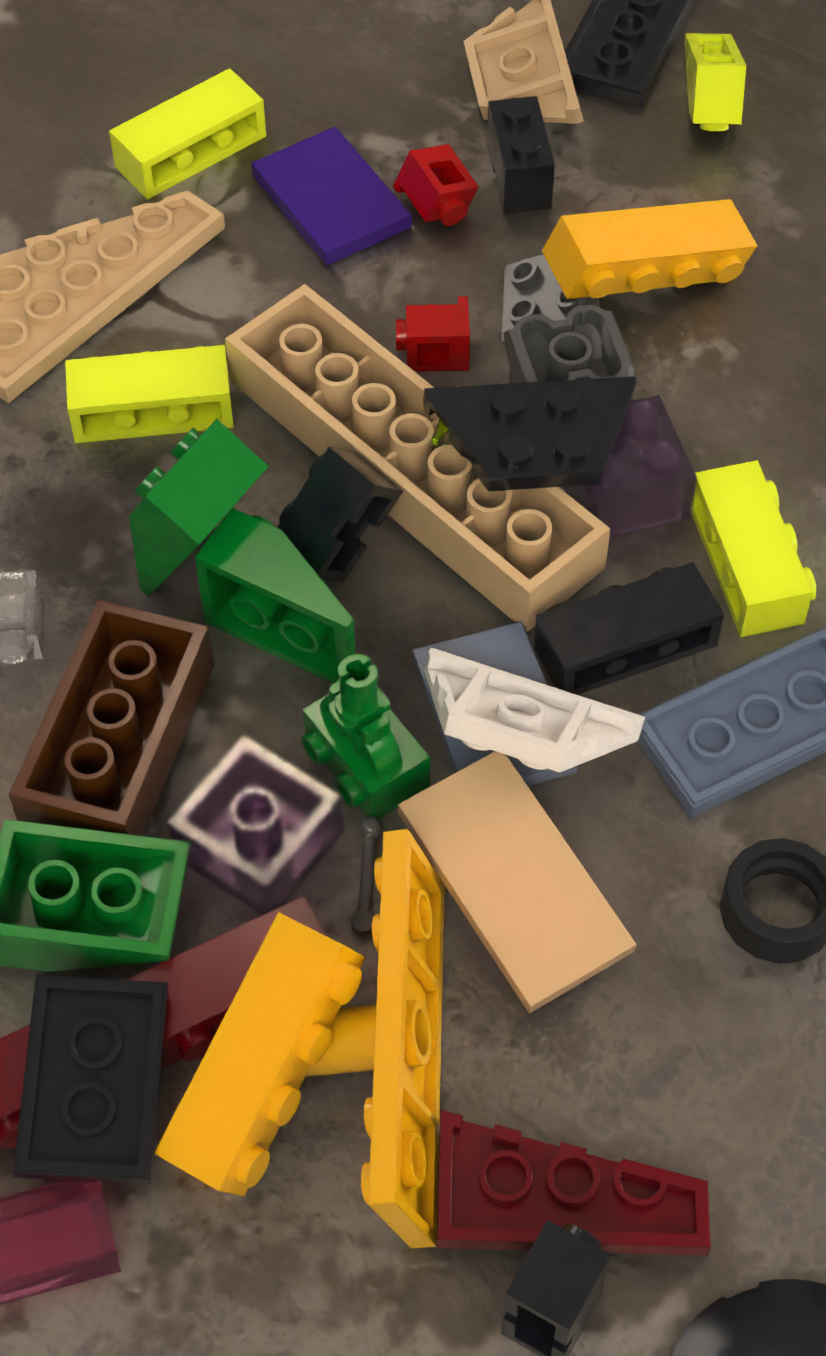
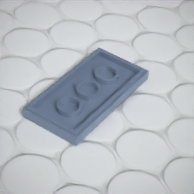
(741, 726)

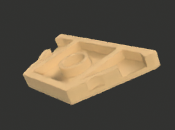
(524, 58)

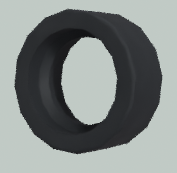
(753, 934)

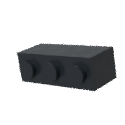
(628, 629)

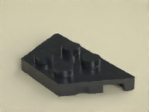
(534, 430)

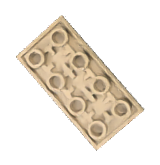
(516, 880)

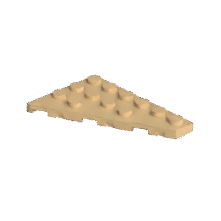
(86, 275)

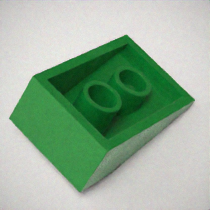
(189, 500)
(271, 597)
(86, 897)

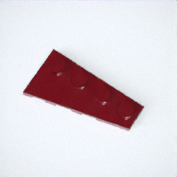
(506, 1187)

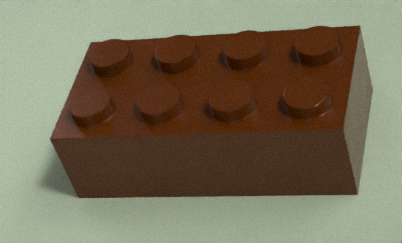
(115, 722)

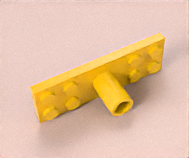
(400, 1043)

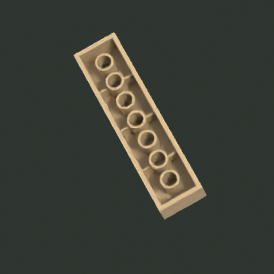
(352, 394)

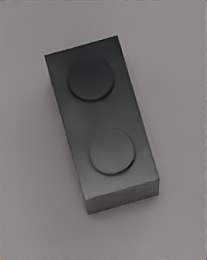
(520, 154)
(335, 511)
(555, 1290)

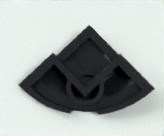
(768, 1320)

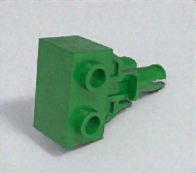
(364, 742)

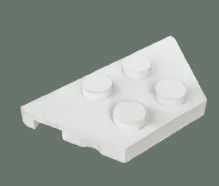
(523, 716)

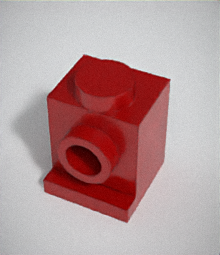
(437, 184)
(435, 336)

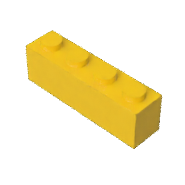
(648, 248)
(261, 1057)

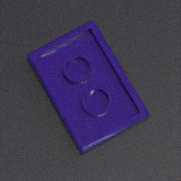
(331, 195)

